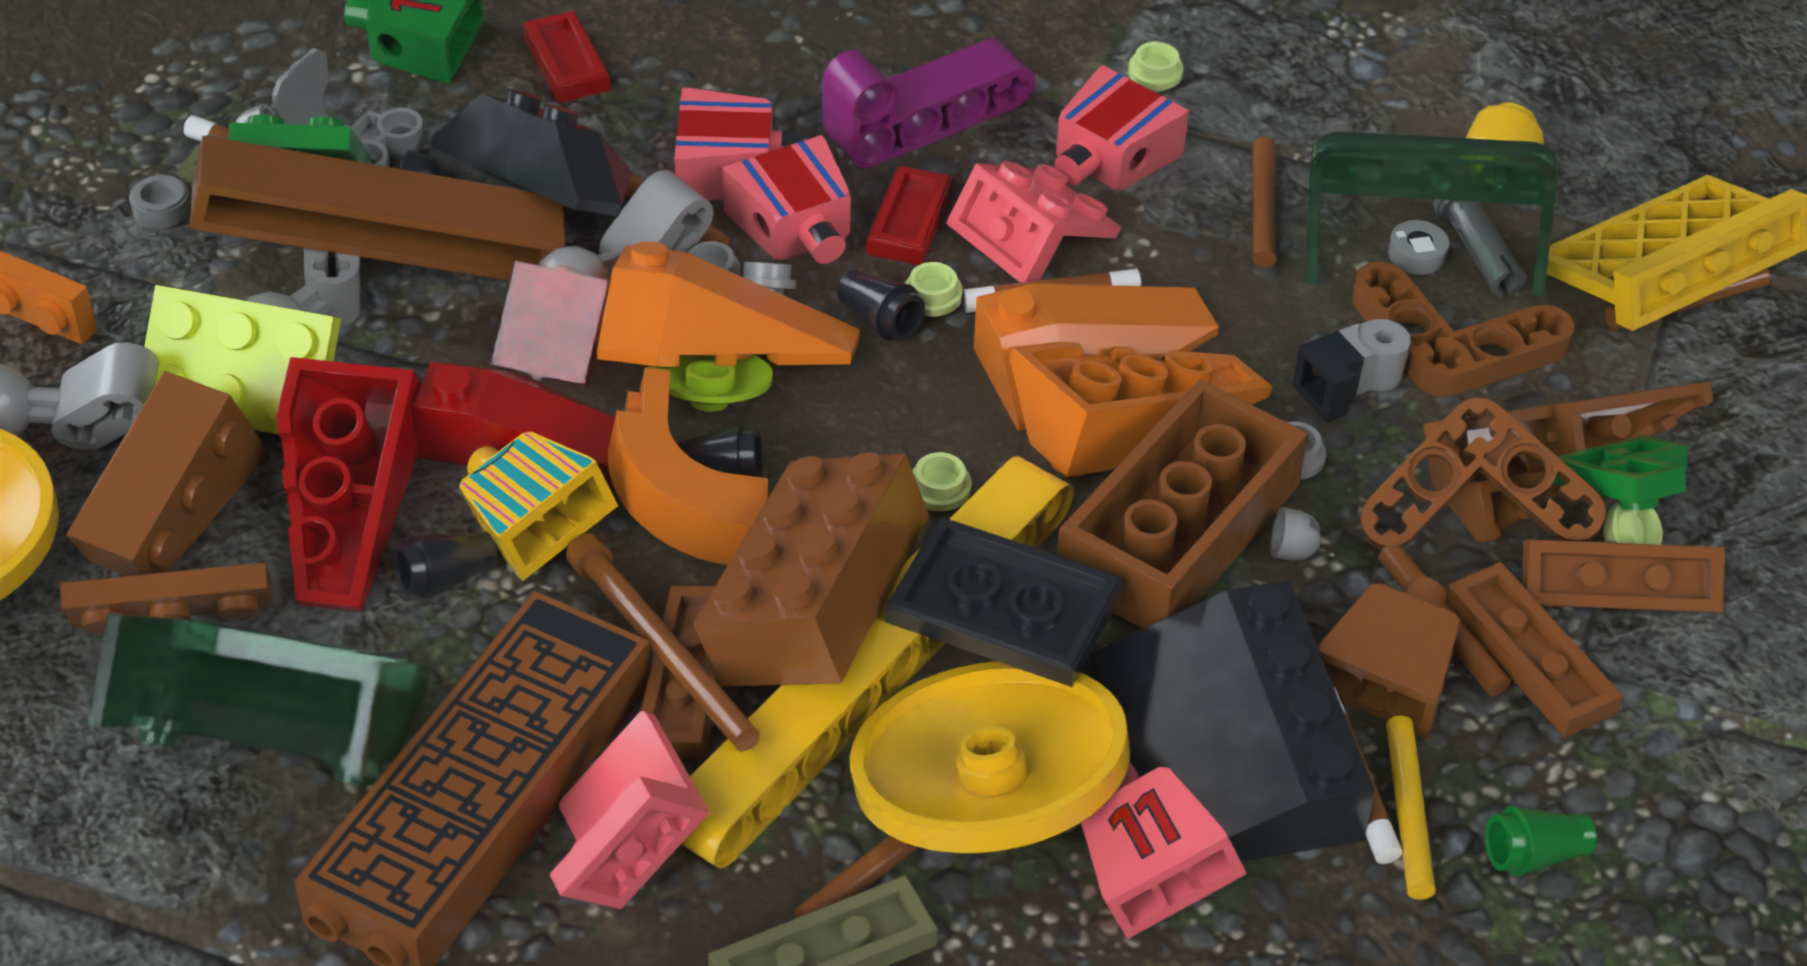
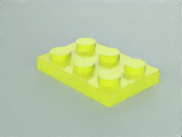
(236, 346)

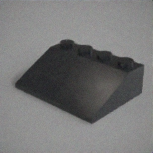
(1244, 720)

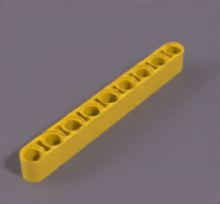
(812, 723)

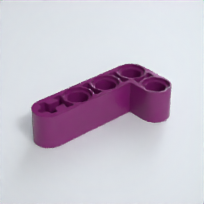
(889, 117)

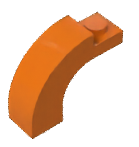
(667, 490)

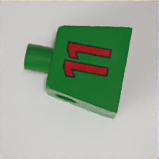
(418, 34)

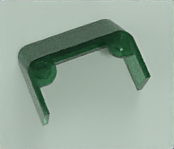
(1433, 170)
(256, 691)

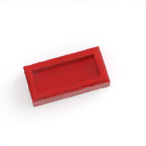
(566, 57)
(909, 215)

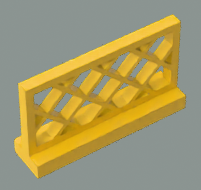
(1714, 248)

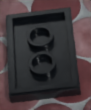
(1005, 601)

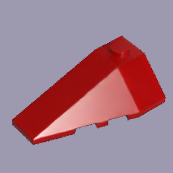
(482, 406)
(345, 473)

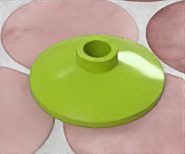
(714, 387)

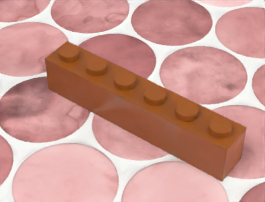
(370, 210)

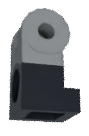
(1350, 364)

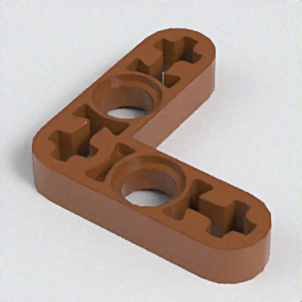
(1529, 335)
(1491, 460)

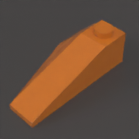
(681, 305)
(1093, 315)
(1098, 408)

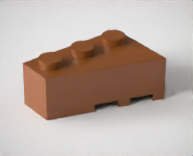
(167, 478)

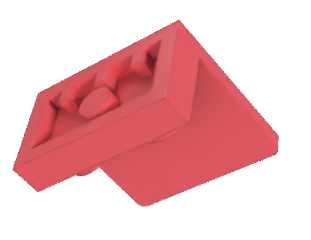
(1023, 214)
(627, 816)

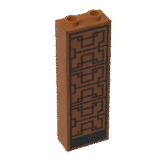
(474, 785)

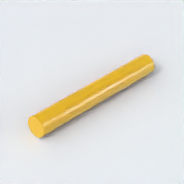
(1410, 808)

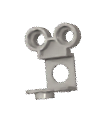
(301, 96)

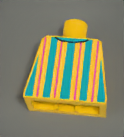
(534, 498)

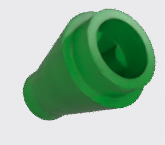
(1535, 839)

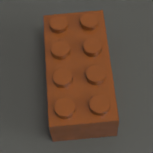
(1186, 502)
(812, 571)

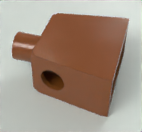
(1393, 652)

